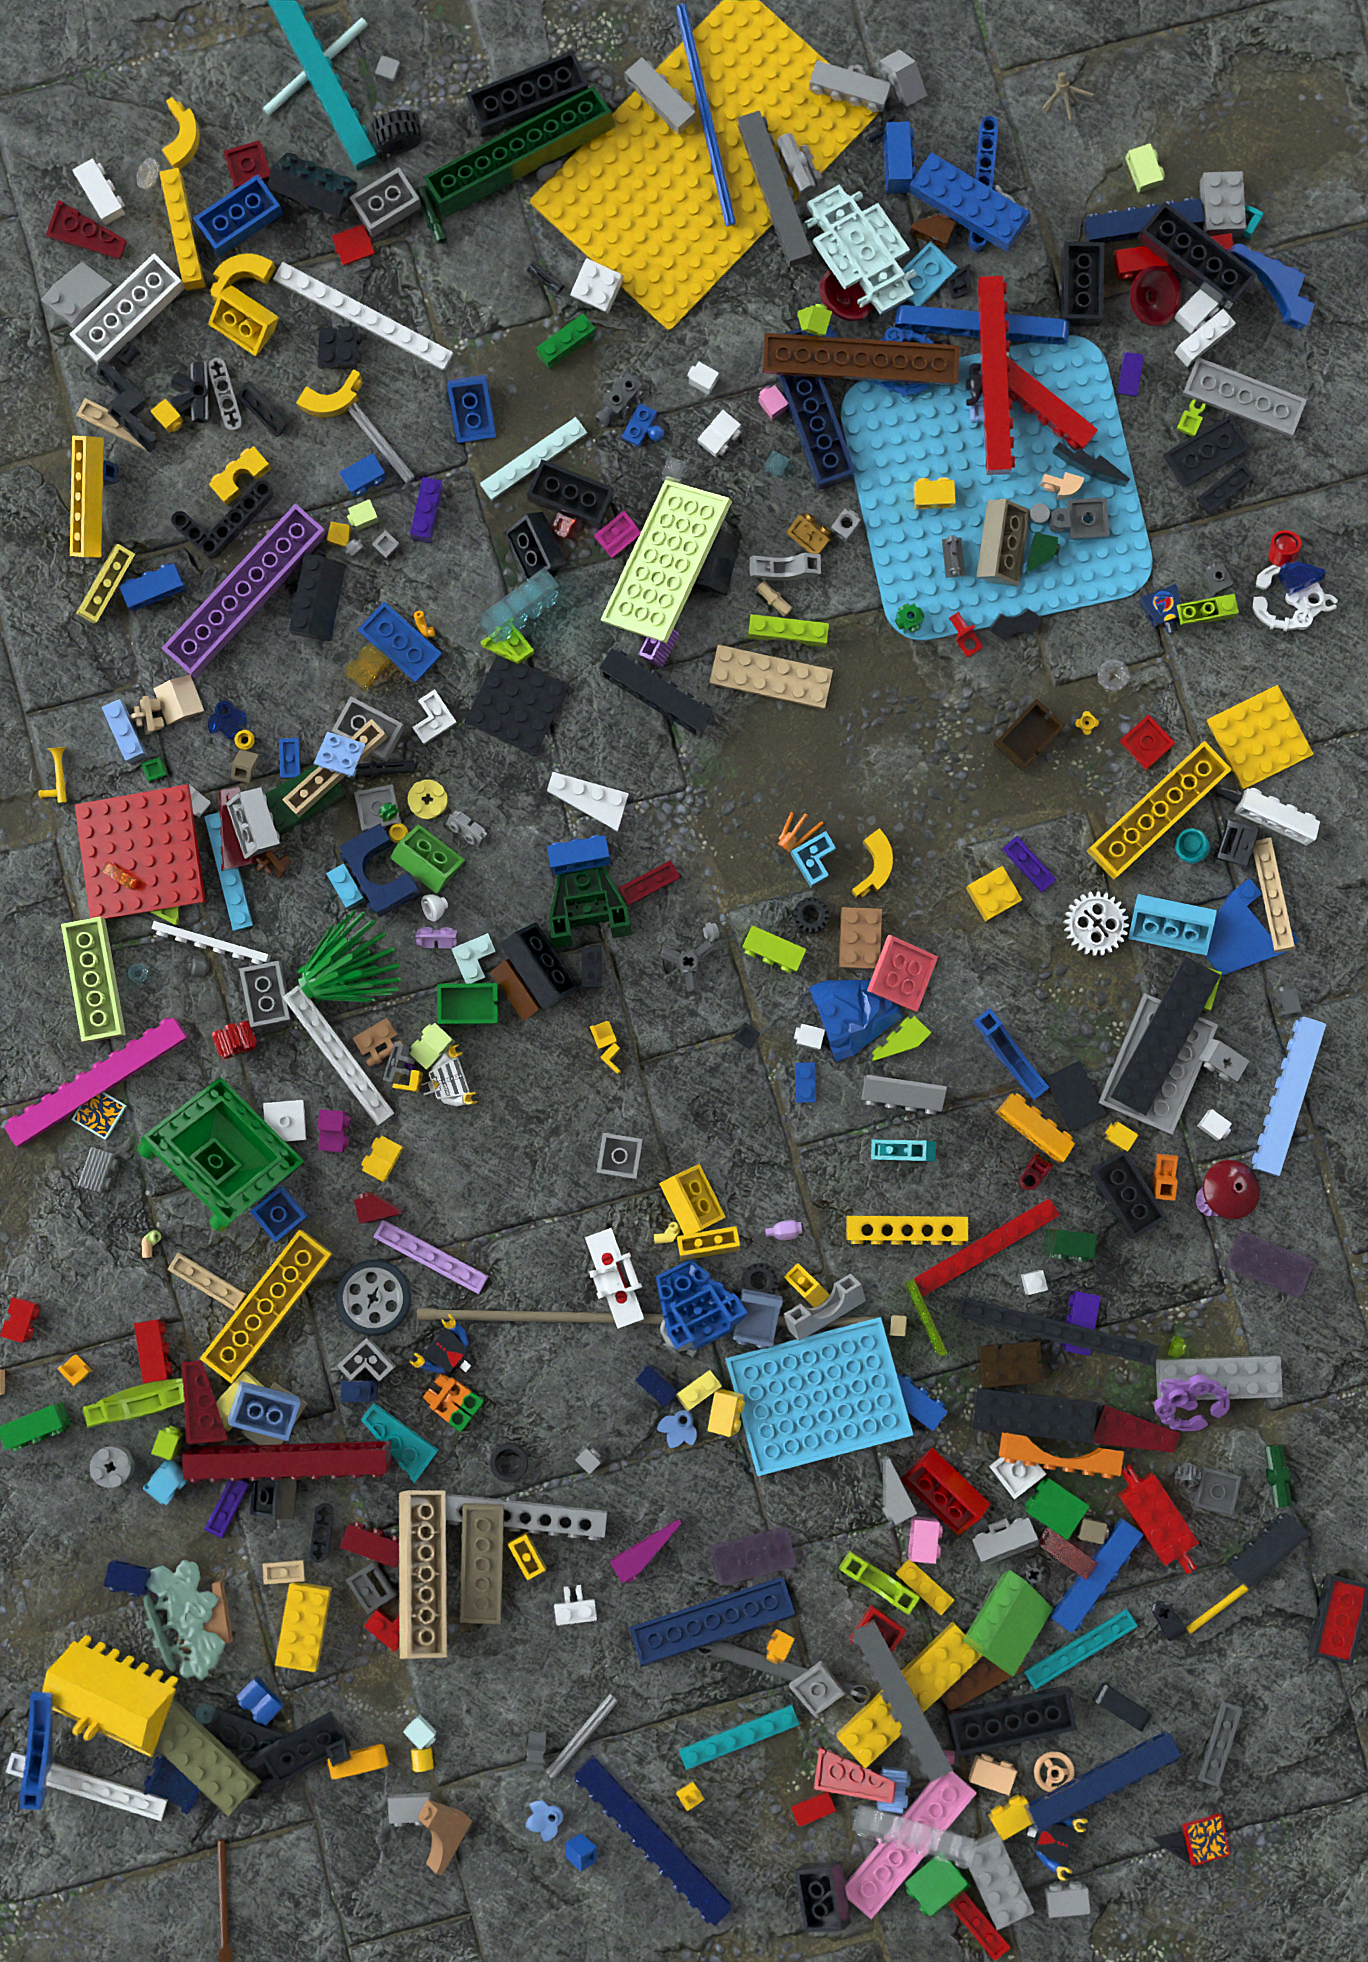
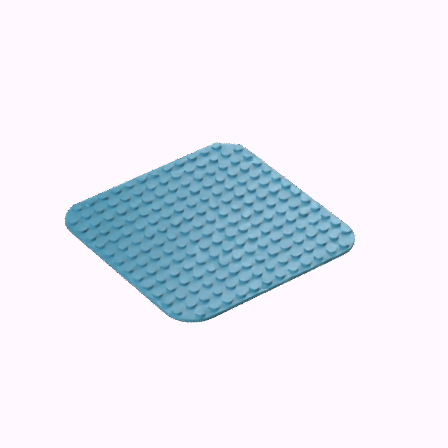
(931, 437)

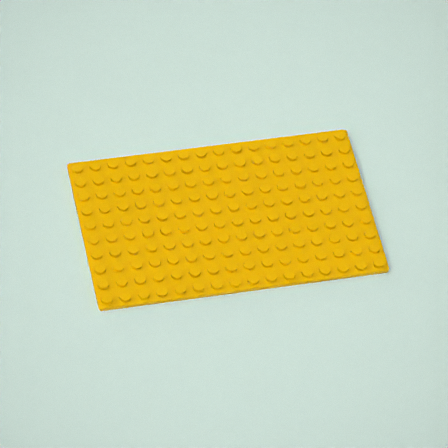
(650, 196)

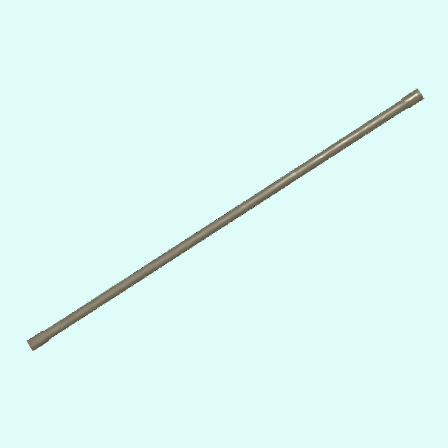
(433, 1314)

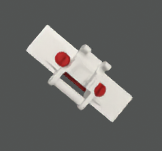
(610, 1279)

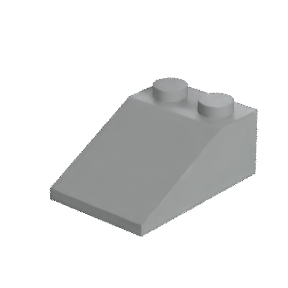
(76, 294)
(896, 1501)

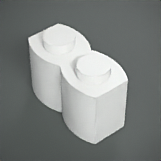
(719, 434)

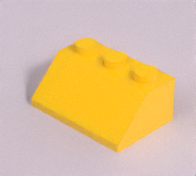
(243, 320)
(692, 1200)

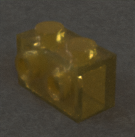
(367, 666)

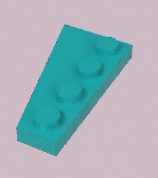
(406, 1446)

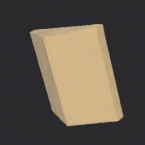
(178, 699)

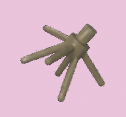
(1063, 88)

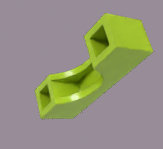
(802, 631)
(879, 1582)

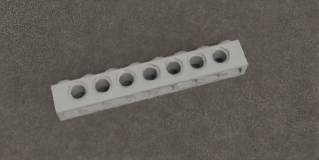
(536, 1510)

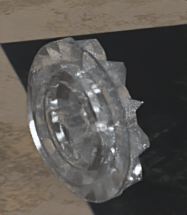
(151, 167)
(1122, 674)

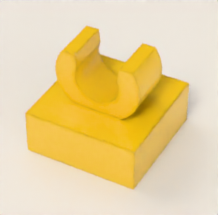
(690, 1795)

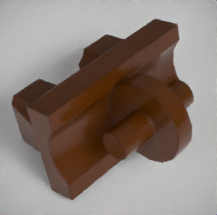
(270, 863)

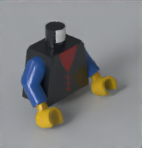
(446, 1350)
(1055, 1844)

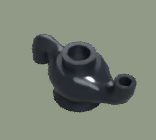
(974, 384)

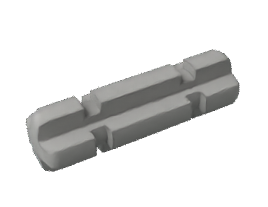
(816, 175)

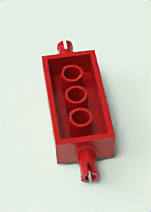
(1158, 1518)

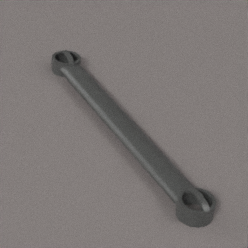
(783, 1670)

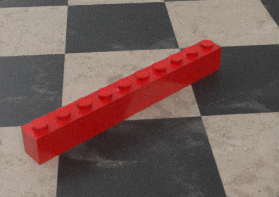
(994, 375)

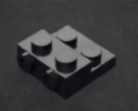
(339, 347)

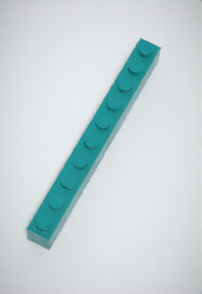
(325, 82)

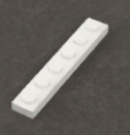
(203, 941)

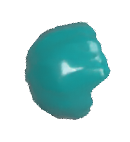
(1192, 846)

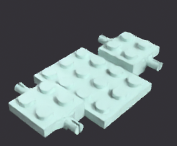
(861, 248)

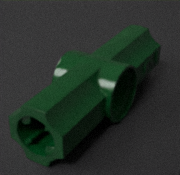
(1278, 1475)

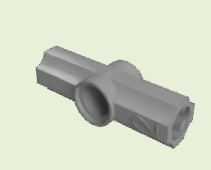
(795, 163)

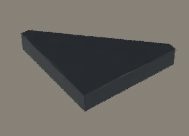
(1176, 1844)

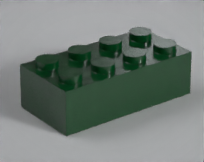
(284, 818)
(1069, 1245)

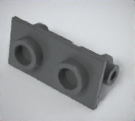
(953, 556)

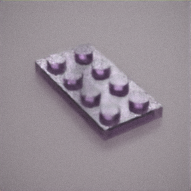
(1269, 1264)
(752, 1555)

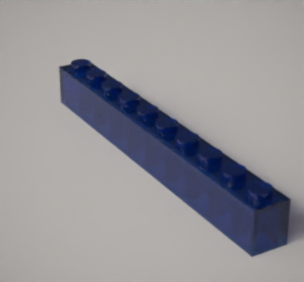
(653, 1840)

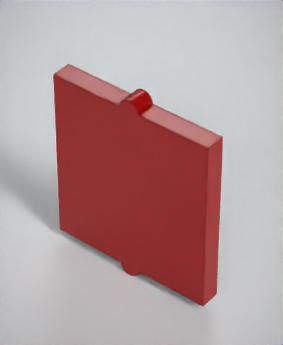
(353, 245)

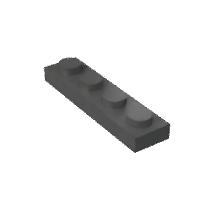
(1220, 1743)

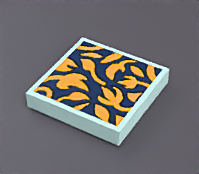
(100, 1114)

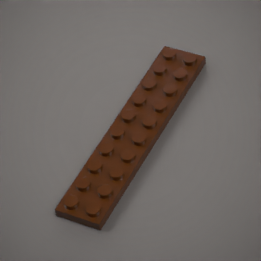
(860, 359)

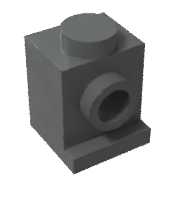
(1287, 1001)

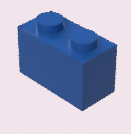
(363, 475)

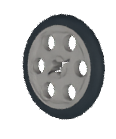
(384, 1272)

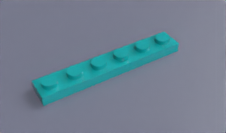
(738, 1737)

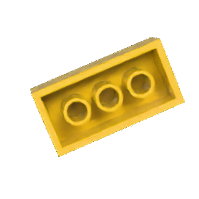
(303, 1626)

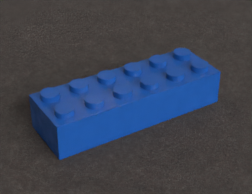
(969, 202)

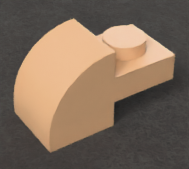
(1066, 487)

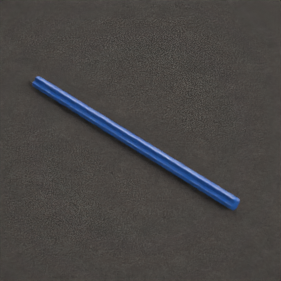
(706, 116)

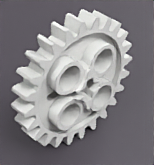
(1082, 936)

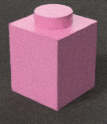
(772, 401)

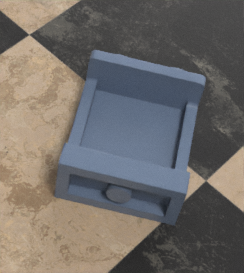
(761, 1320)

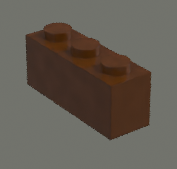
(516, 990)

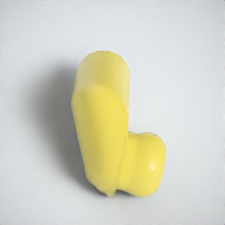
(669, 1235)

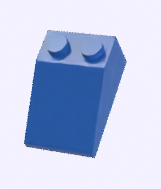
(471, 408)

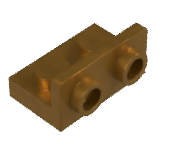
(809, 533)

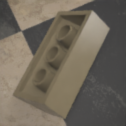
(1003, 542)

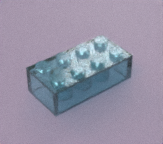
(520, 605)

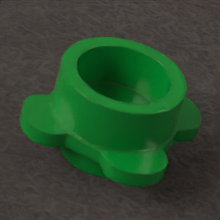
(388, 812)

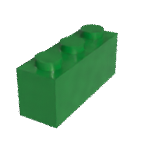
(566, 341)

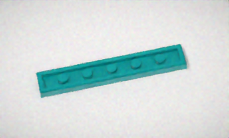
(1080, 1648)

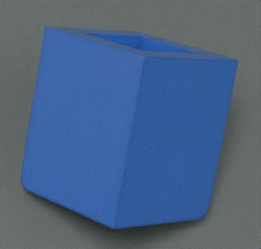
(581, 1852)

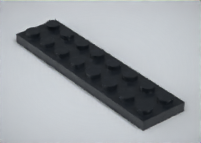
(1165, 1036)

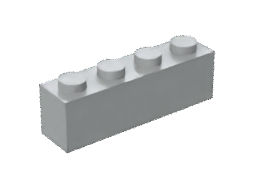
(849, 86)
(659, 95)

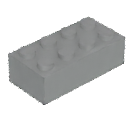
(999, 1882)

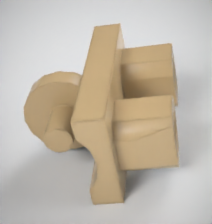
(147, 707)

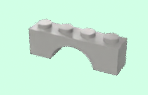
(844, 1297)

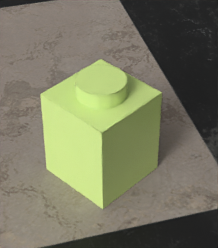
(362, 515)

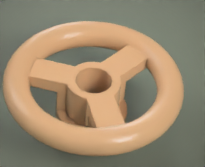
(1061, 1771)

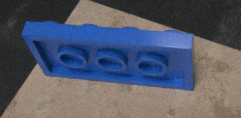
(400, 642)

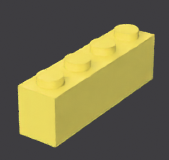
(105, 583)

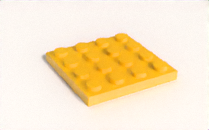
(1259, 737)

